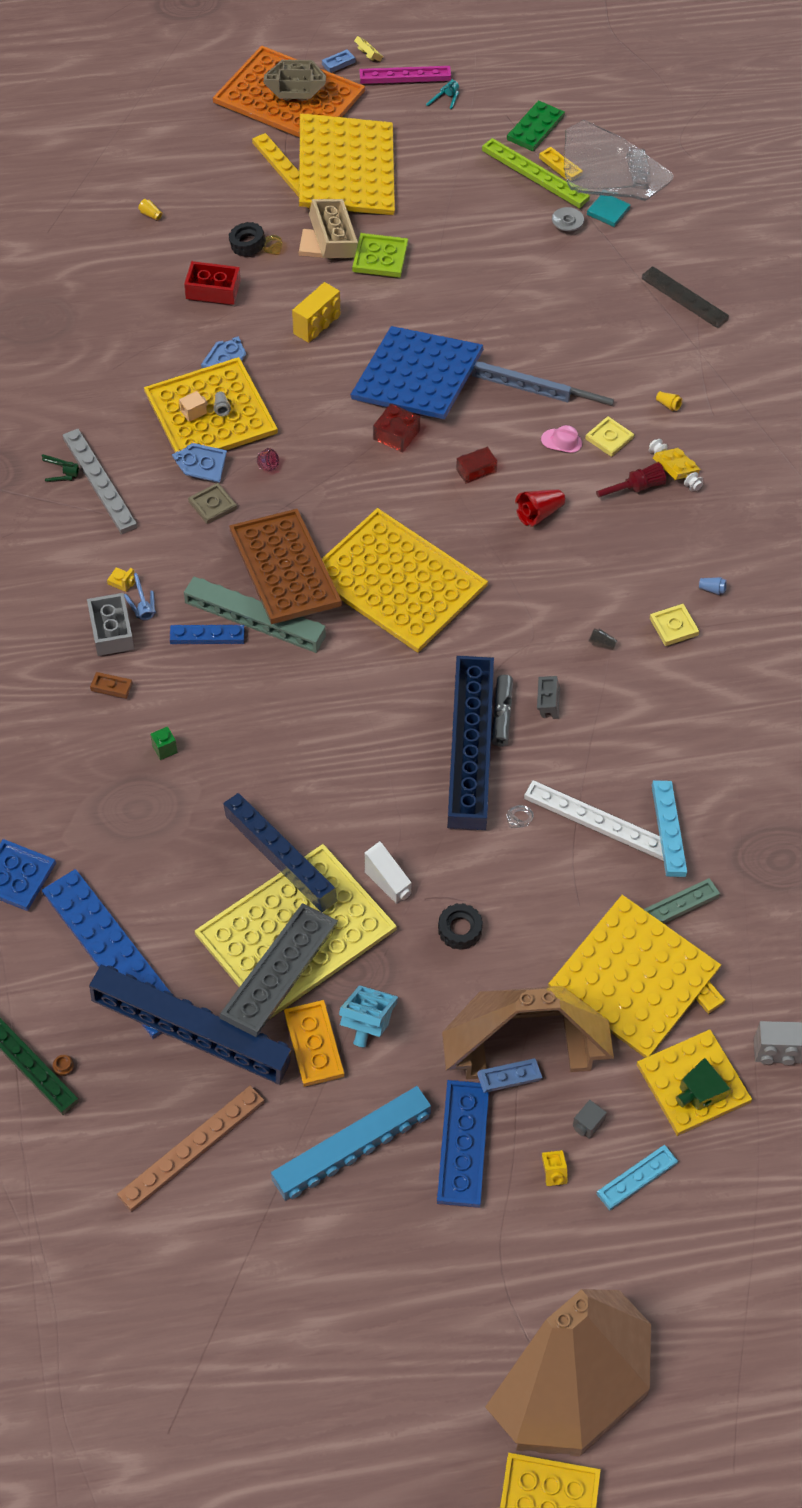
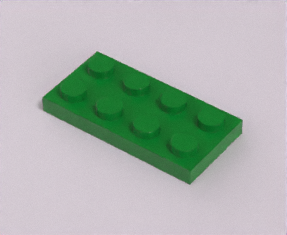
(535, 125)

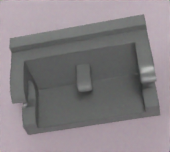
(548, 696)

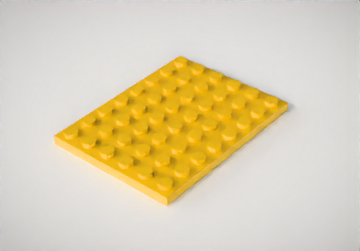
(347, 162)
(400, 579)

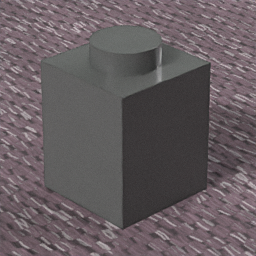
(589, 1119)

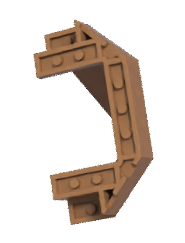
(585, 1029)
(576, 1375)

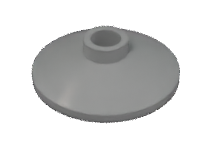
(567, 219)

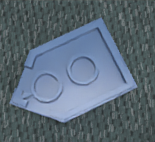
(224, 351)
(201, 461)

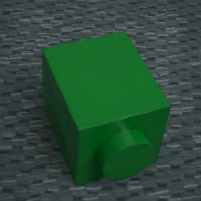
(163, 743)

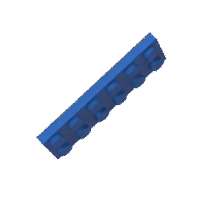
(463, 1144)

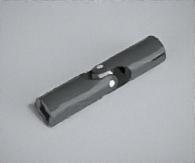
(502, 710)

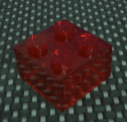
(396, 428)

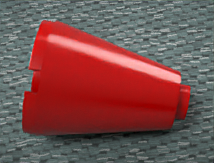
(538, 505)

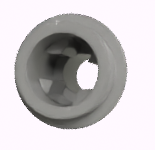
(221, 404)

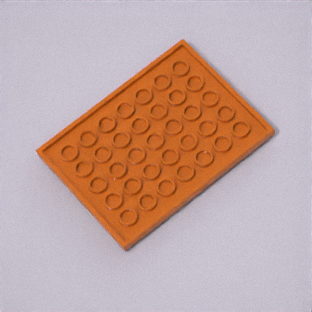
(252, 98)

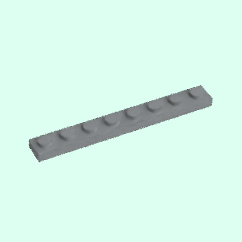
(99, 481)

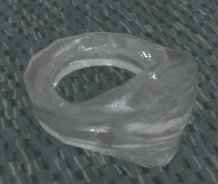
(514, 822)

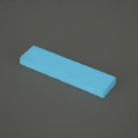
(637, 1177)

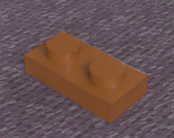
(111, 685)

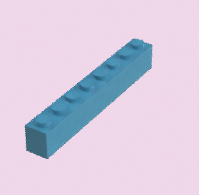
(351, 1143)

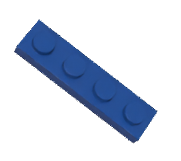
(207, 634)

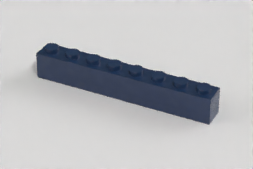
(280, 852)

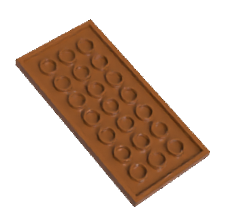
(285, 566)

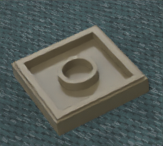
(212, 503)

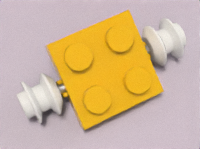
(677, 464)

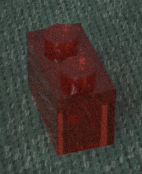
(476, 465)

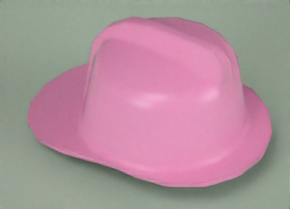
(562, 439)

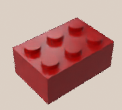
(212, 282)

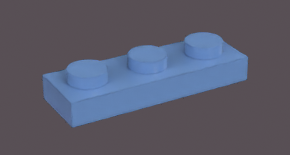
(509, 1075)

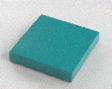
(608, 209)

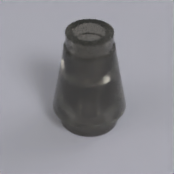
(602, 639)

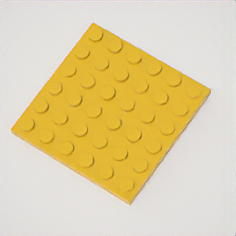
(244, 423)
(636, 975)

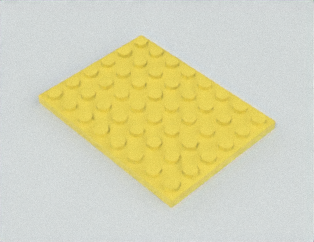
(251, 925)

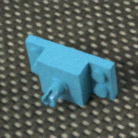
(367, 1013)

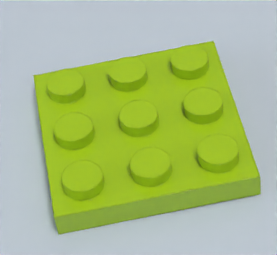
(380, 255)

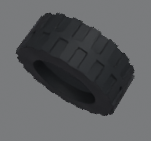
(250, 247)
(460, 911)

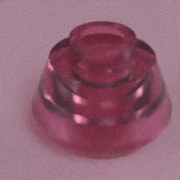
(268, 460)

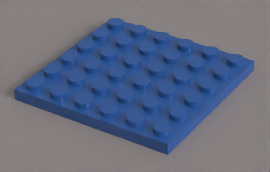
(417, 372)

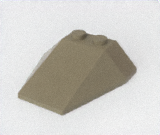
(295, 79)

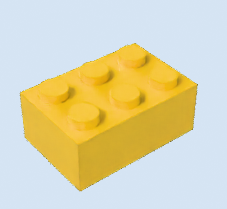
(316, 312)

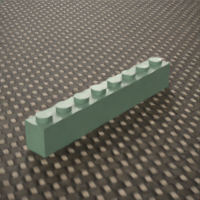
(252, 614)

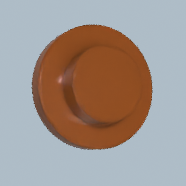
(63, 1065)

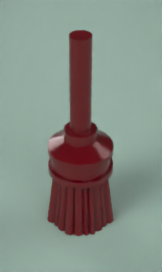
(638, 480)

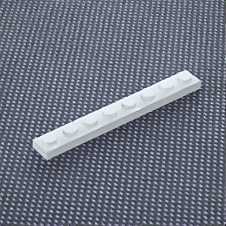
(594, 819)

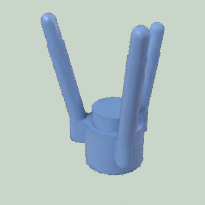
(145, 609)

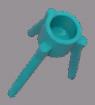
(449, 89)

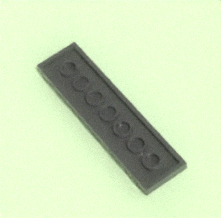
(278, 970)

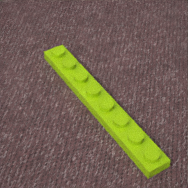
(534, 172)

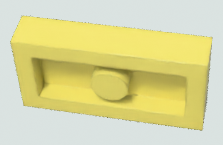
(371, 52)

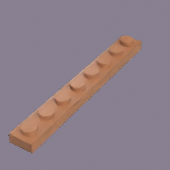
(190, 1148)

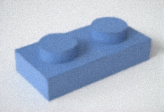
(338, 61)

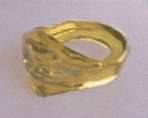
(274, 248)

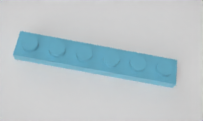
(669, 829)

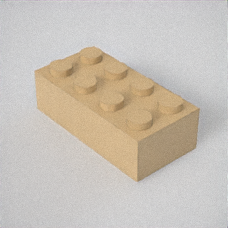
(333, 228)

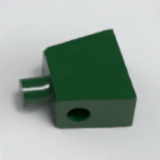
(702, 1087)

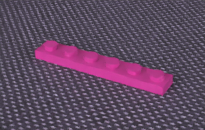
(405, 74)

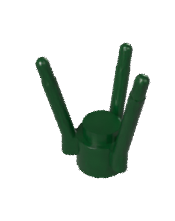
(69, 468)

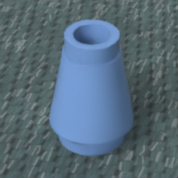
(715, 585)

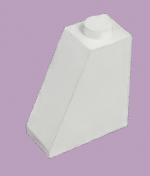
(387, 873)

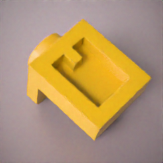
(122, 579)
(554, 1168)

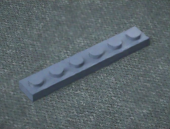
(521, 381)

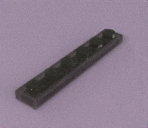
(685, 297)

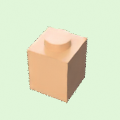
(193, 406)

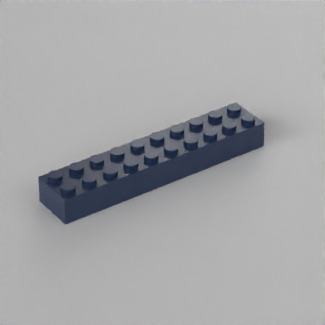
(471, 743)
(189, 1023)

